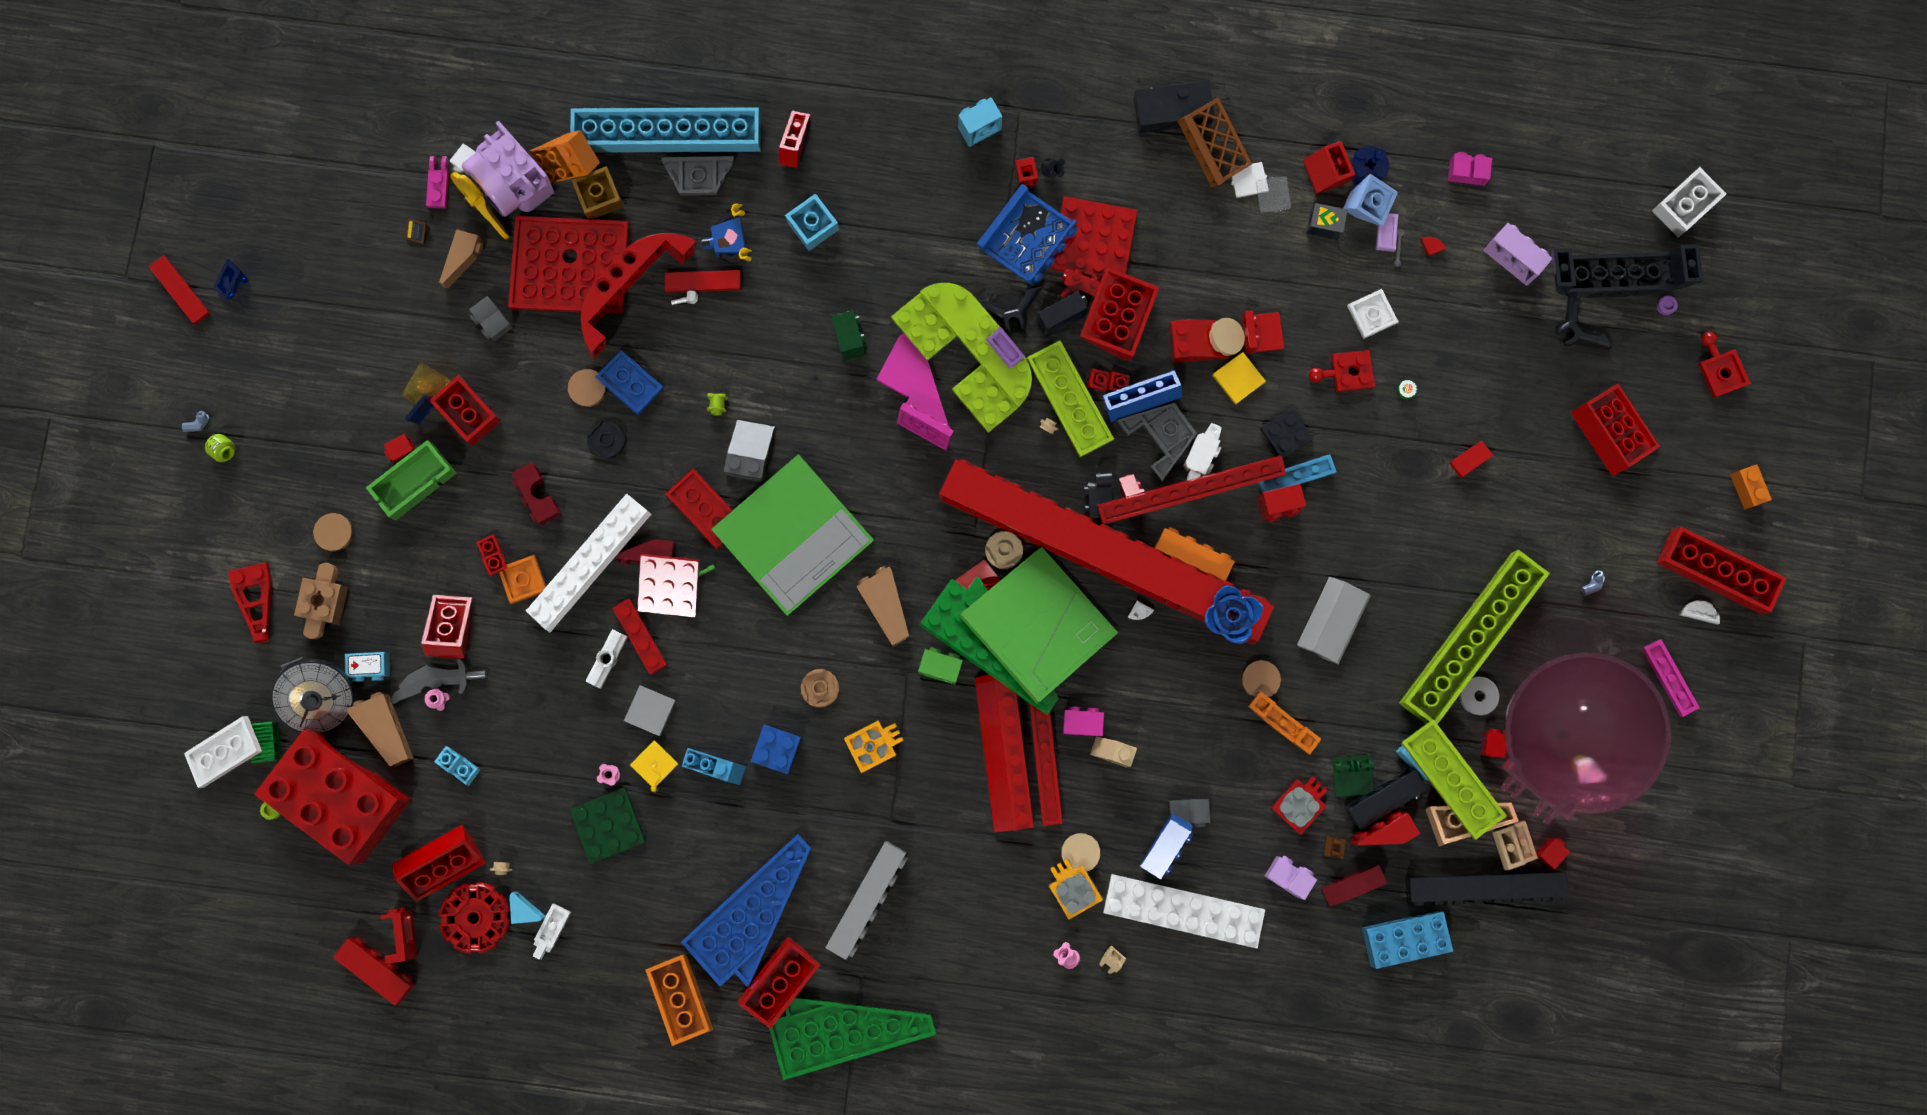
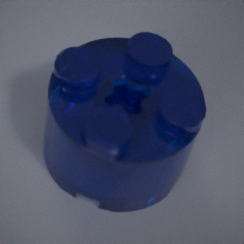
(1369, 161)

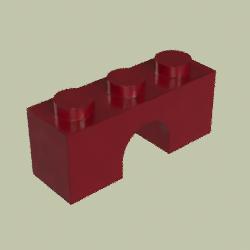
(527, 480)

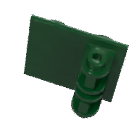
(1353, 775)

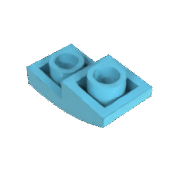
(457, 765)

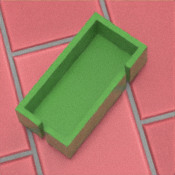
(411, 480)

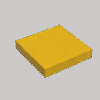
(1239, 378)

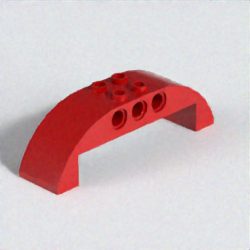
(642, 255)

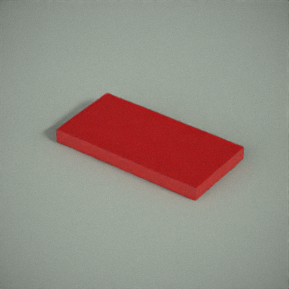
(699, 504)

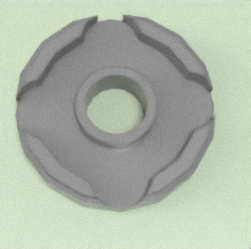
(1490, 699)

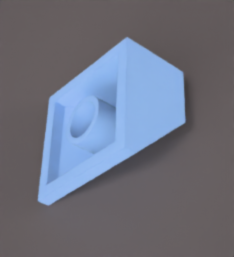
(1371, 200)

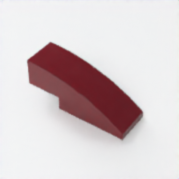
(1354, 885)

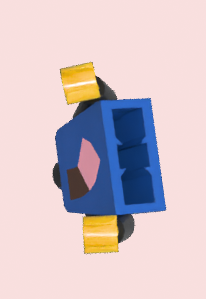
(728, 237)

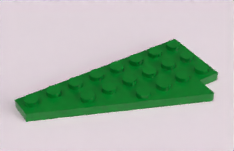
(946, 625)

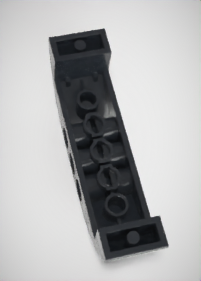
(1625, 273)

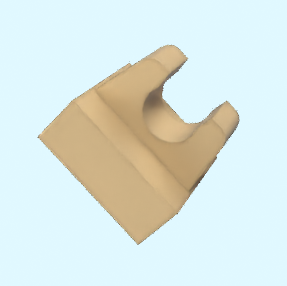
(1113, 960)

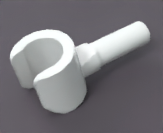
(691, 298)

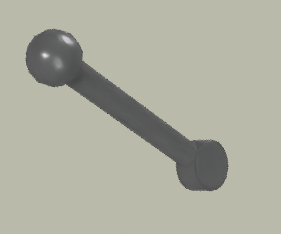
(1400, 233)

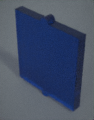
(420, 410)

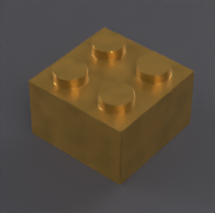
(597, 193)

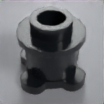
(1052, 168)

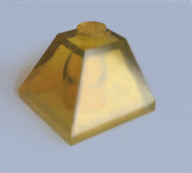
(424, 381)

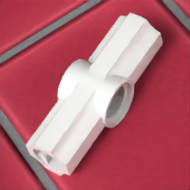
(600, 670)

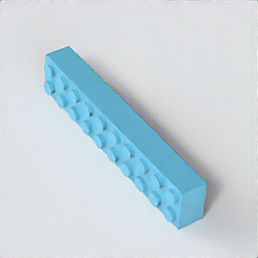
(669, 129)

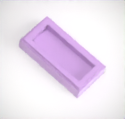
(1387, 234)

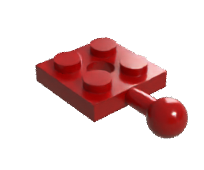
(1729, 361)
(1343, 379)

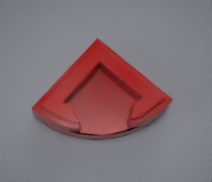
(1432, 245)

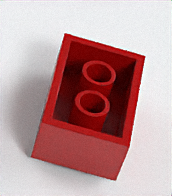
(465, 410)

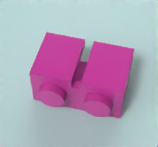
(1469, 169)
(1083, 722)

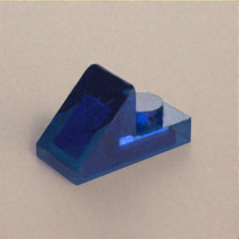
(229, 279)

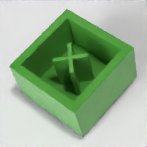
(940, 666)

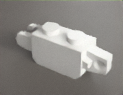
(1202, 452)

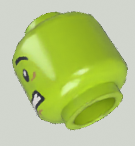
(220, 448)

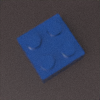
(776, 749)

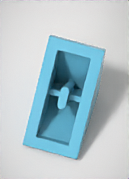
(523, 910)

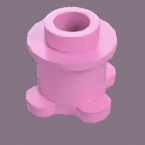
(441, 699)
(604, 769)
(1066, 956)

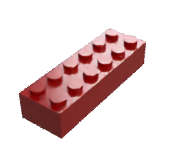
(1721, 570)

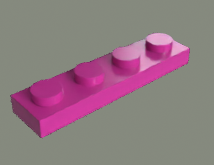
(1670, 678)

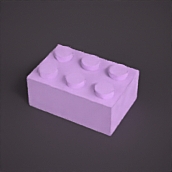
(1518, 254)

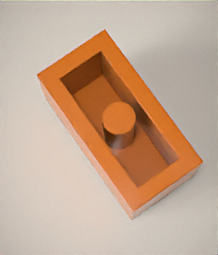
(1750, 487)

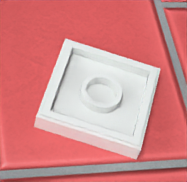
(1372, 313)

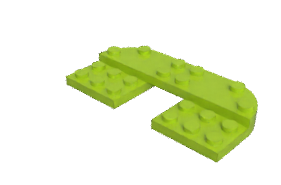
(950, 312)

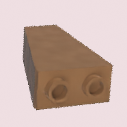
(884, 603)
(382, 727)

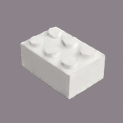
(1689, 202)

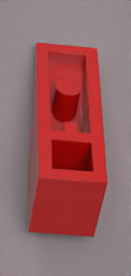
(793, 139)

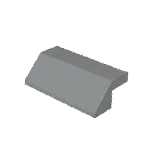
(1334, 620)

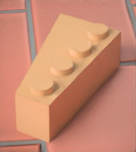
(1449, 829)

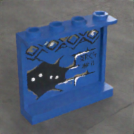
(1027, 236)

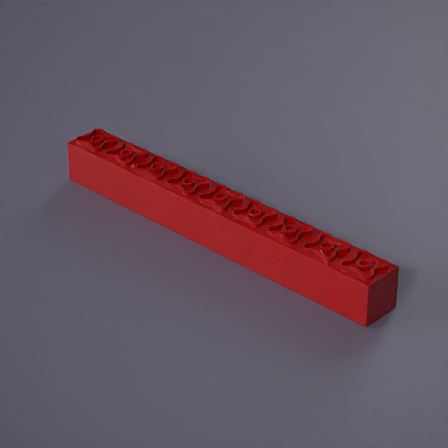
(1087, 543)

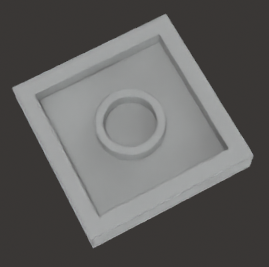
(650, 710)

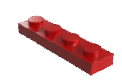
(639, 636)

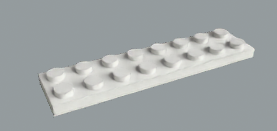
(588, 563)
(1184, 911)

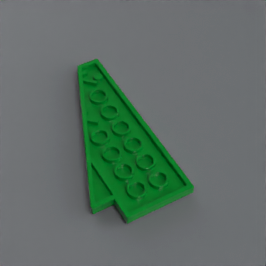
(830, 1033)

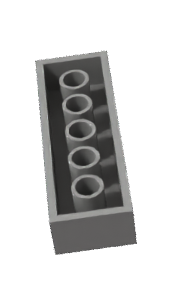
(866, 899)

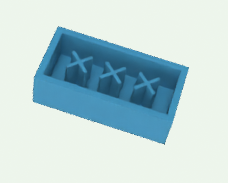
(1407, 939)

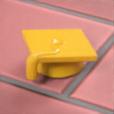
(654, 764)

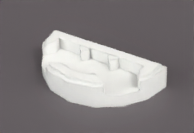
(1701, 611)

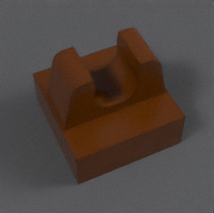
(1334, 847)

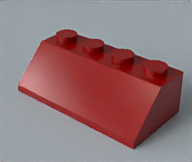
(438, 863)
(778, 982)

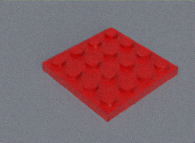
(1101, 237)

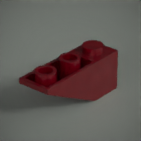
(653, 547)

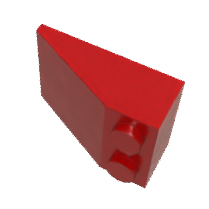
(1191, 341)
(447, 627)

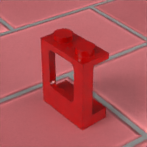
(404, 950)

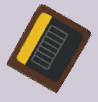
(416, 231)

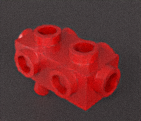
(1077, 281)

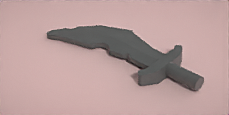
(435, 678)

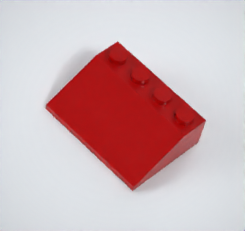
(1119, 313)
(1615, 429)

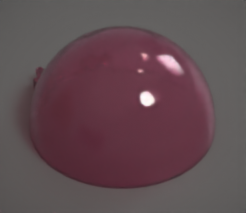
(1585, 735)

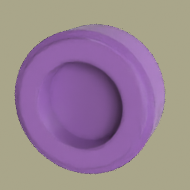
(1667, 305)

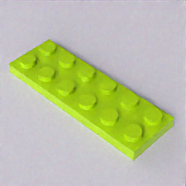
(1070, 399)
(1453, 779)

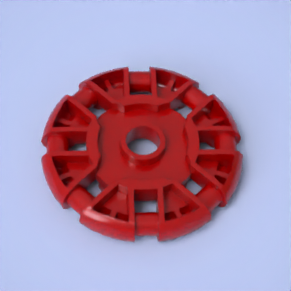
(486, 917)

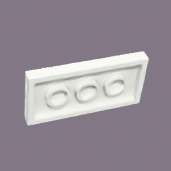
(223, 752)

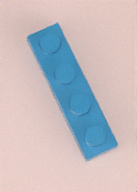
(1301, 474)

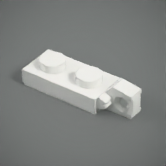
(550, 930)

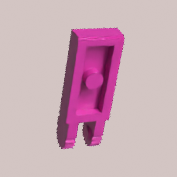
(437, 183)

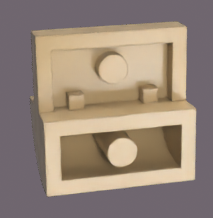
(1514, 845)

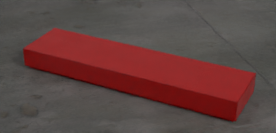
(703, 281)
(179, 290)

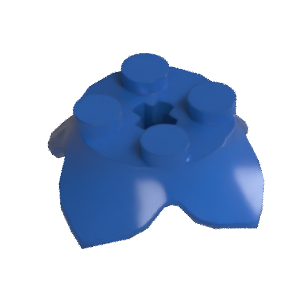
(1247, 609)

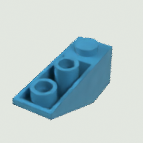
(713, 766)

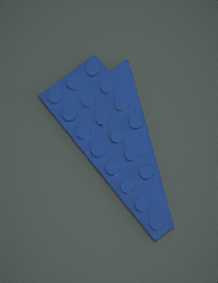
(742, 927)

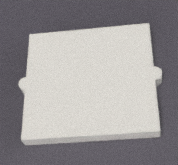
(1245, 180)

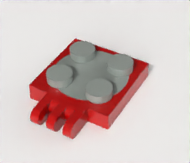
(1300, 804)

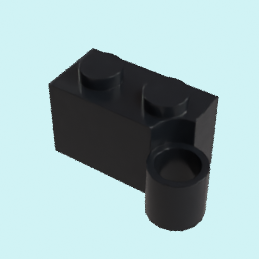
(1097, 493)

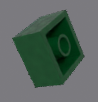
(848, 334)

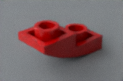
(1107, 381)
(1471, 459)
(492, 555)

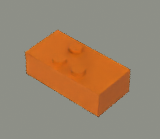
(679, 999)

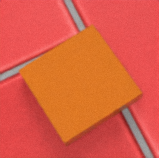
(522, 579)

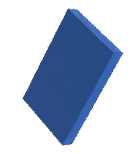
(629, 382)

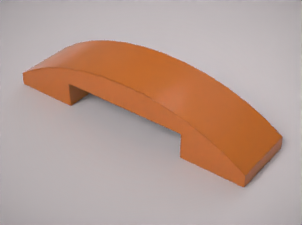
(1284, 723)

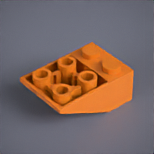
(565, 157)

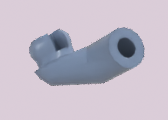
(200, 422)
(1595, 584)

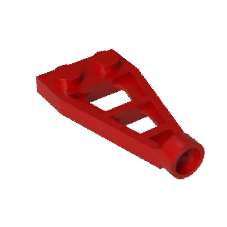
(249, 577)

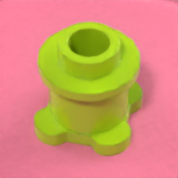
(717, 403)

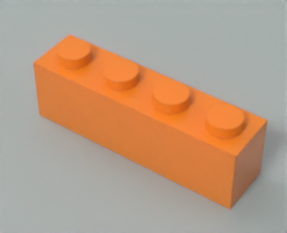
(1194, 554)

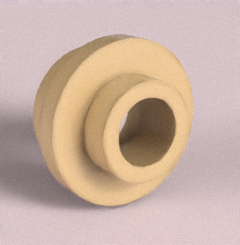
(1048, 425)

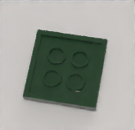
(607, 825)

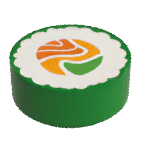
(1407, 389)

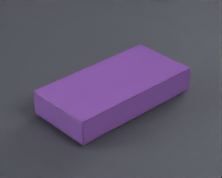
(1005, 348)

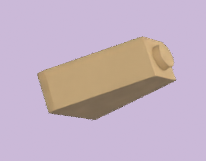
(1113, 751)

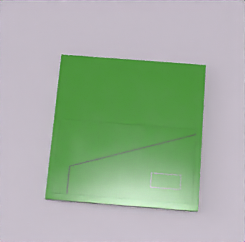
(1038, 624)

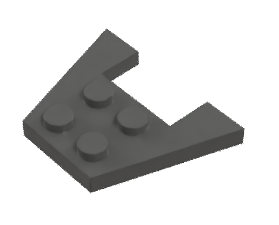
(1168, 430)

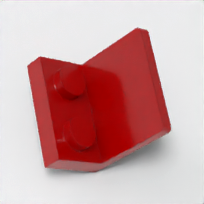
(1262, 332)

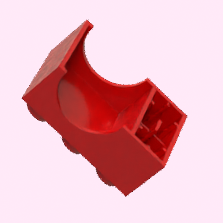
(332, 798)

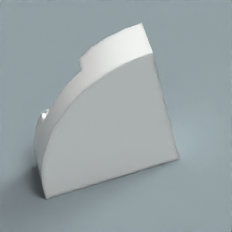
(1140, 611)

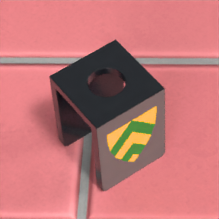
(1326, 221)

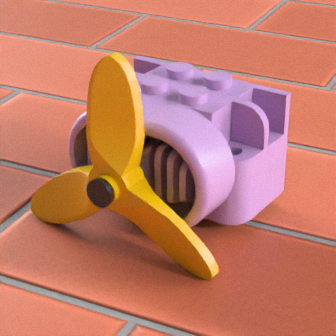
(504, 177)

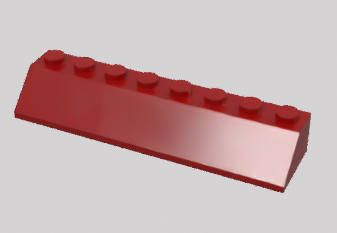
(1003, 755)

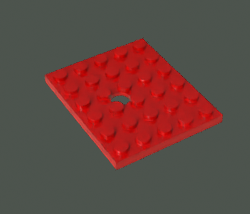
(541, 275)

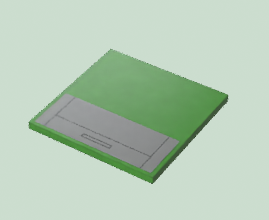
(792, 535)

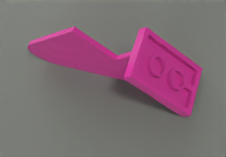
(911, 376)

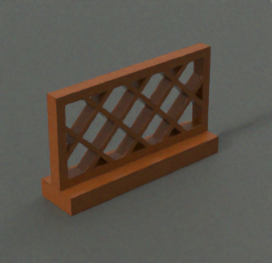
(1200, 147)

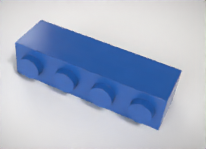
(1142, 396)

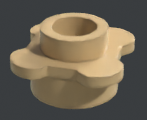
(501, 868)

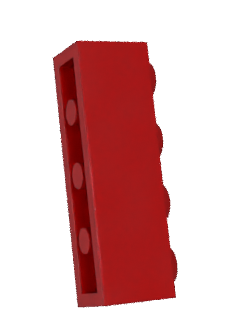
(371, 969)

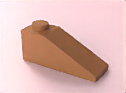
(462, 254)

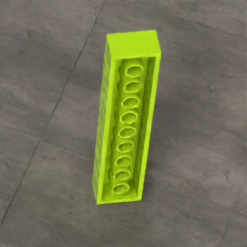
(1474, 638)

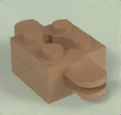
(328, 603)

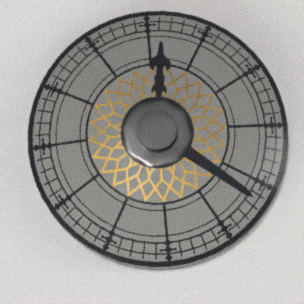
(312, 695)

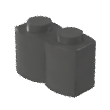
(490, 318)
(1192, 811)

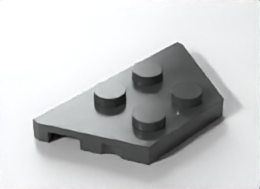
(698, 174)

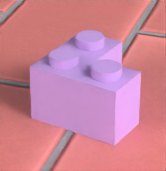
(1292, 879)

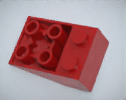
(1396, 829)

